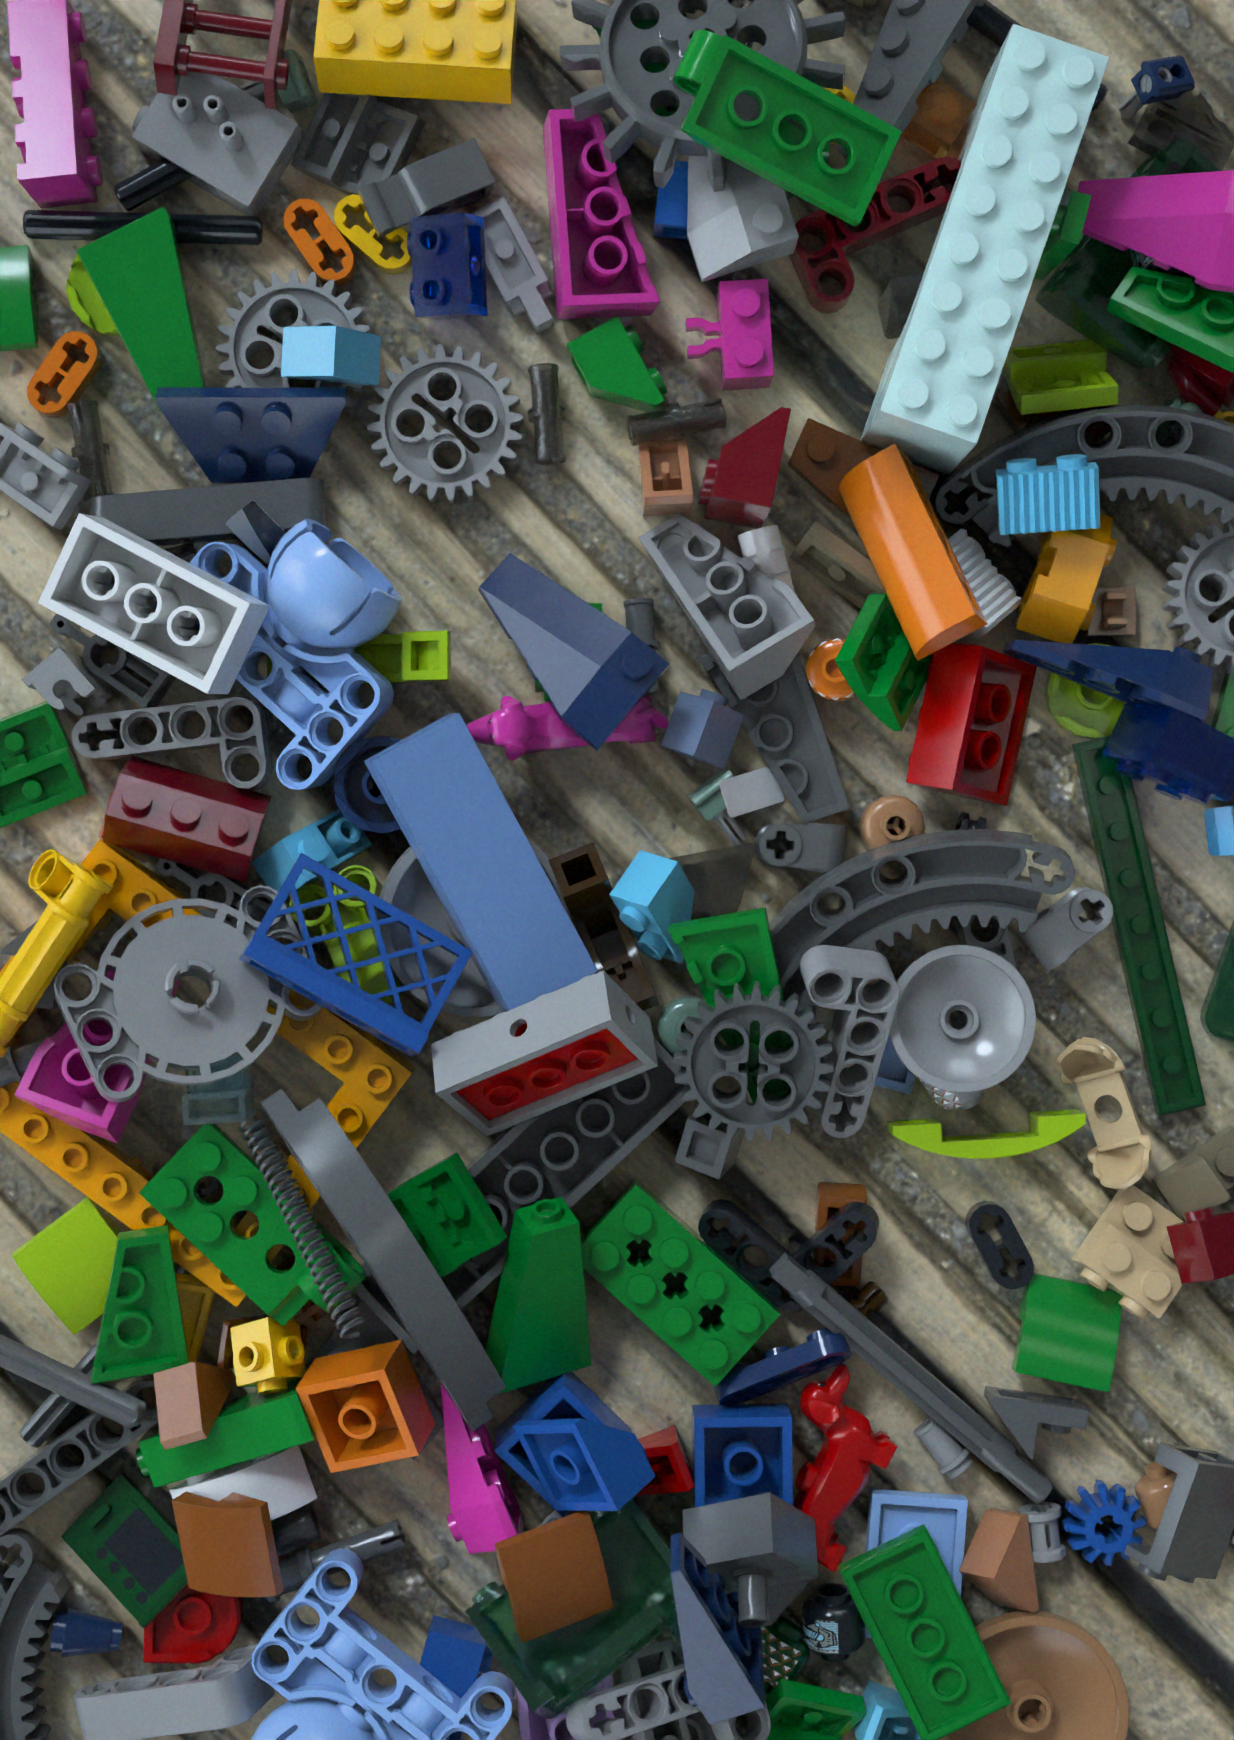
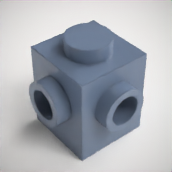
(703, 728)

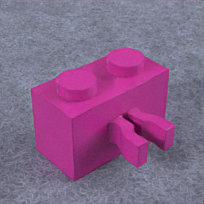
(742, 334)

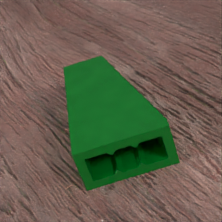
(148, 299)
(540, 1299)
(242, 1431)

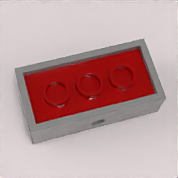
(543, 1054)

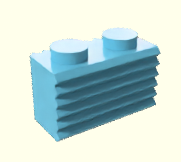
(1048, 496)

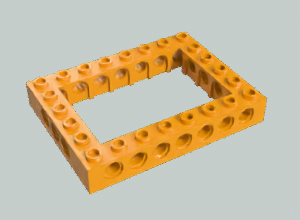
(110, 1177)

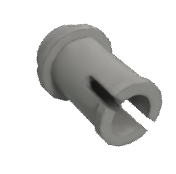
(946, 1450)

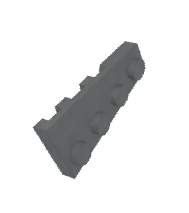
(910, 56)
(790, 738)

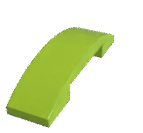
(406, 656)
(1044, 1127)

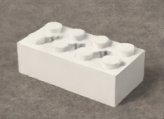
(124, 611)

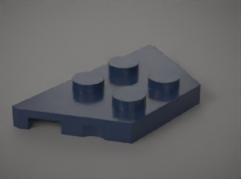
(253, 431)

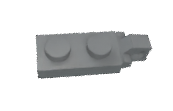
(515, 265)

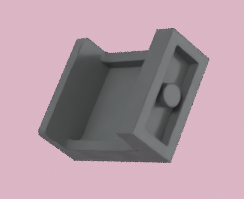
(1195, 1519)

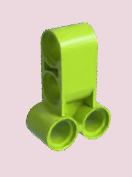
(352, 914)

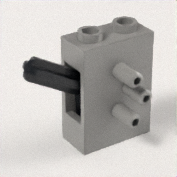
(215, 141)

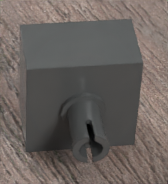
(754, 1546)

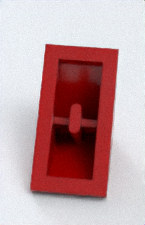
(668, 1463)

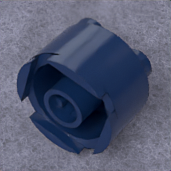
(356, 788)

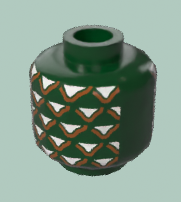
(783, 1652)

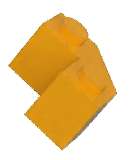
(1064, 582)

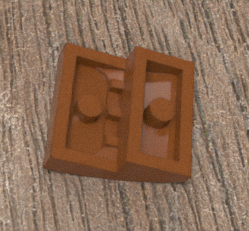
(228, 1545)
(554, 1575)

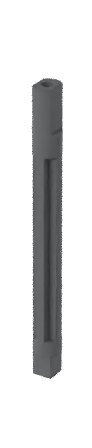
(910, 1377)

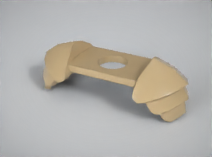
(1121, 1146)

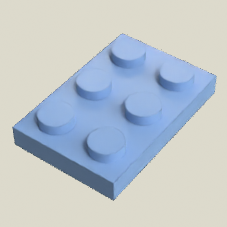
(898, 1512)

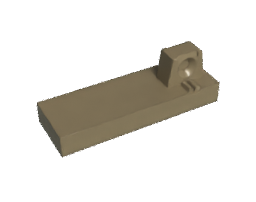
(838, 565)

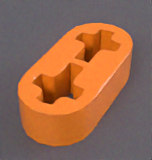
(328, 236)
(55, 367)

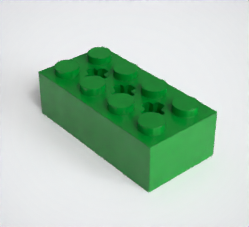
(675, 1313)

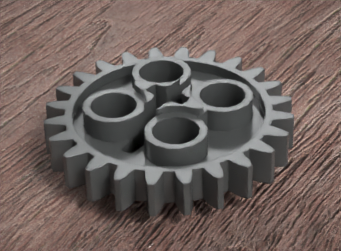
(710, 1059)

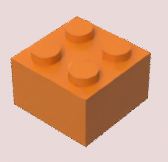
(366, 1406)

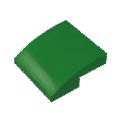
(17, 302)
(882, 664)
(36, 764)
(447, 1214)
(1068, 1332)
(811, 1712)

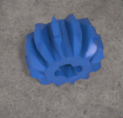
(1089, 1511)

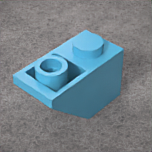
(327, 841)
(650, 899)

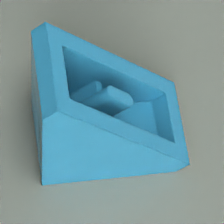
(331, 355)
(885, 1716)

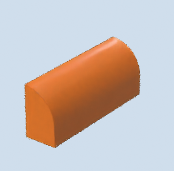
(910, 552)

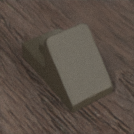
(1200, 1176)

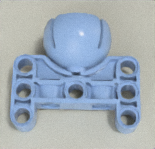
(319, 610)
(333, 1680)

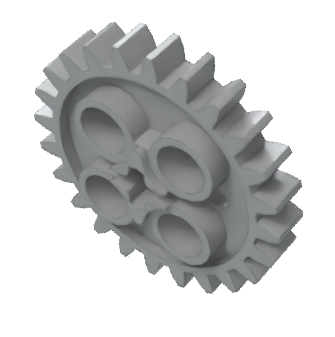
(314, 308)
(474, 393)
(1209, 562)

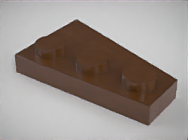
(827, 455)

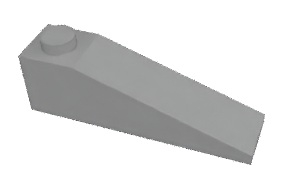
(737, 225)
(737, 610)

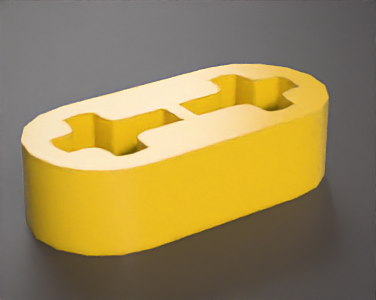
(367, 243)

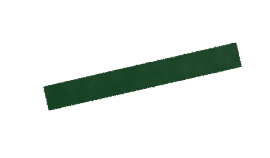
(1139, 930)

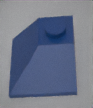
(585, 1463)

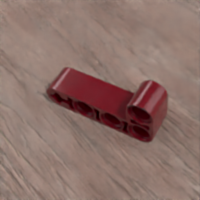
(880, 222)

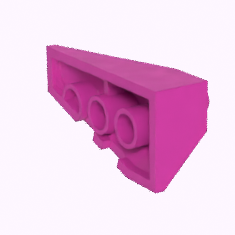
(63, 1086)
(479, 1490)

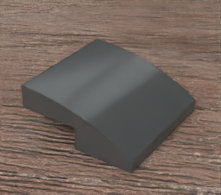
(356, 141)

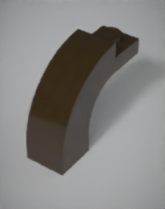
(597, 921)

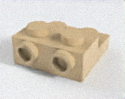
(1132, 1253)

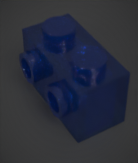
(448, 266)

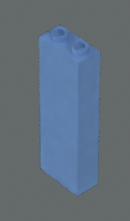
(480, 863)

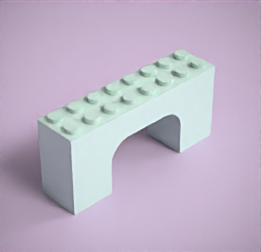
(986, 249)

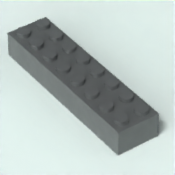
(548, 1159)

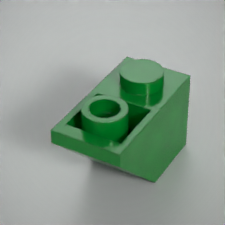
(613, 369)

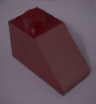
(1203, 1245)

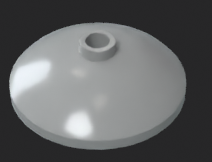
(996, 1012)

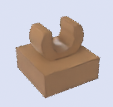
(1113, 613)

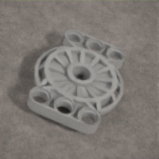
(164, 1028)

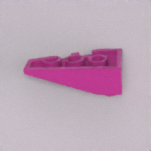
(1171, 218)

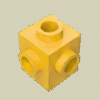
(267, 1354)

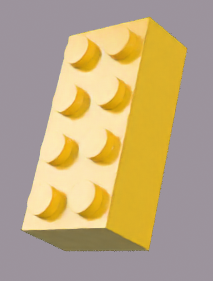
(417, 49)

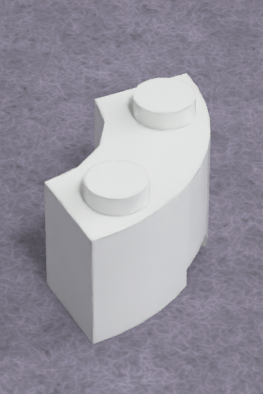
(273, 1478)

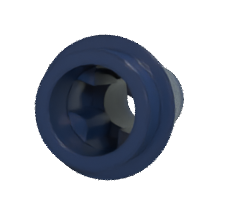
(84, 1634)

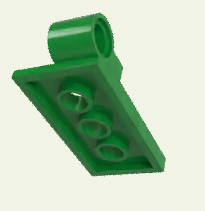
(721, 68)
(212, 1231)

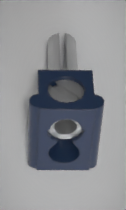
(1157, 82)

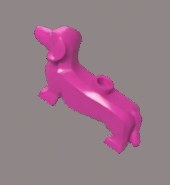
(539, 729)

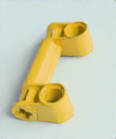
(70, 898)

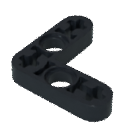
(826, 1236)

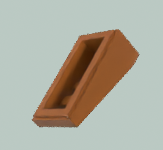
(829, 1200)

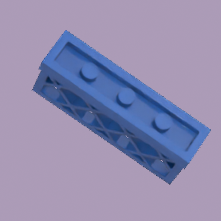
(332, 991)

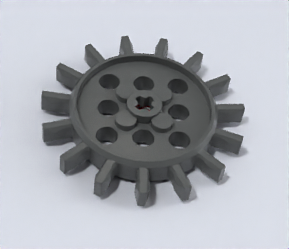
(638, 93)

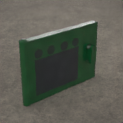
(130, 1549)

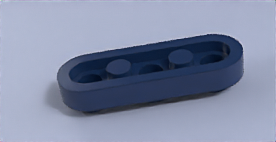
(783, 1367)

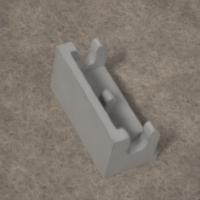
(63, 679)

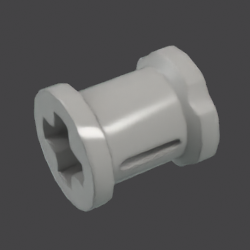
(1044, 1531)

